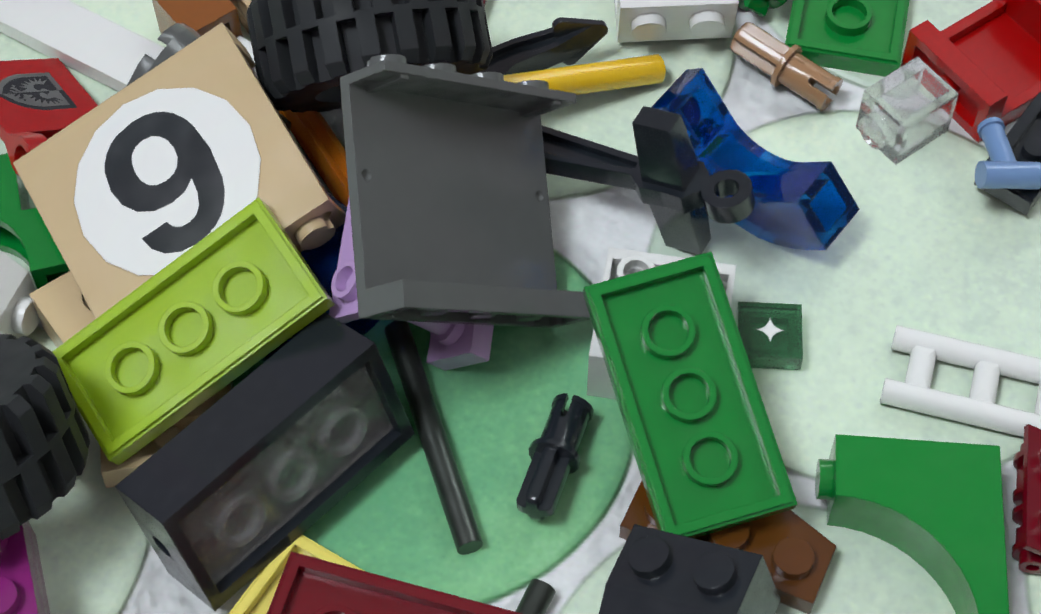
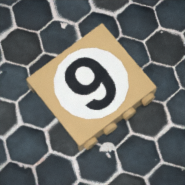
(169, 167)

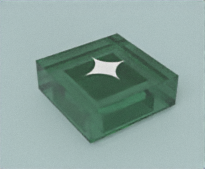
(771, 334)

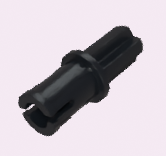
(554, 457)

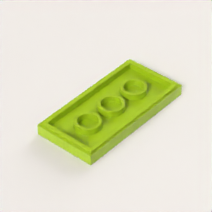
(190, 331)

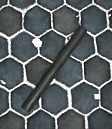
(433, 438)

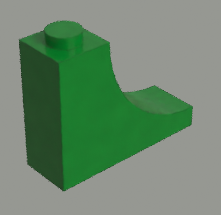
(929, 502)

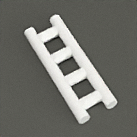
(987, 365)

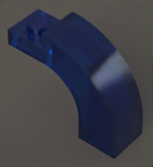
(795, 201)

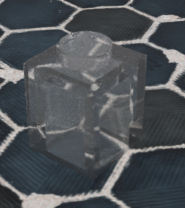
(906, 110)

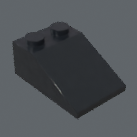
(686, 576)

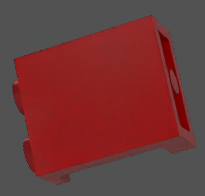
(986, 59)

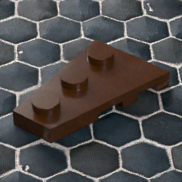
(790, 546)

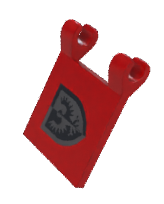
(37, 103)

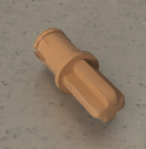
(785, 64)

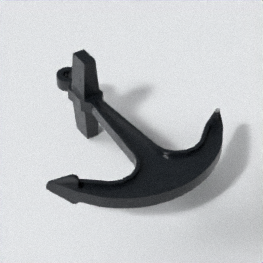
(666, 164)

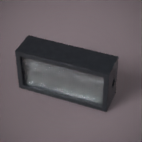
(267, 459)

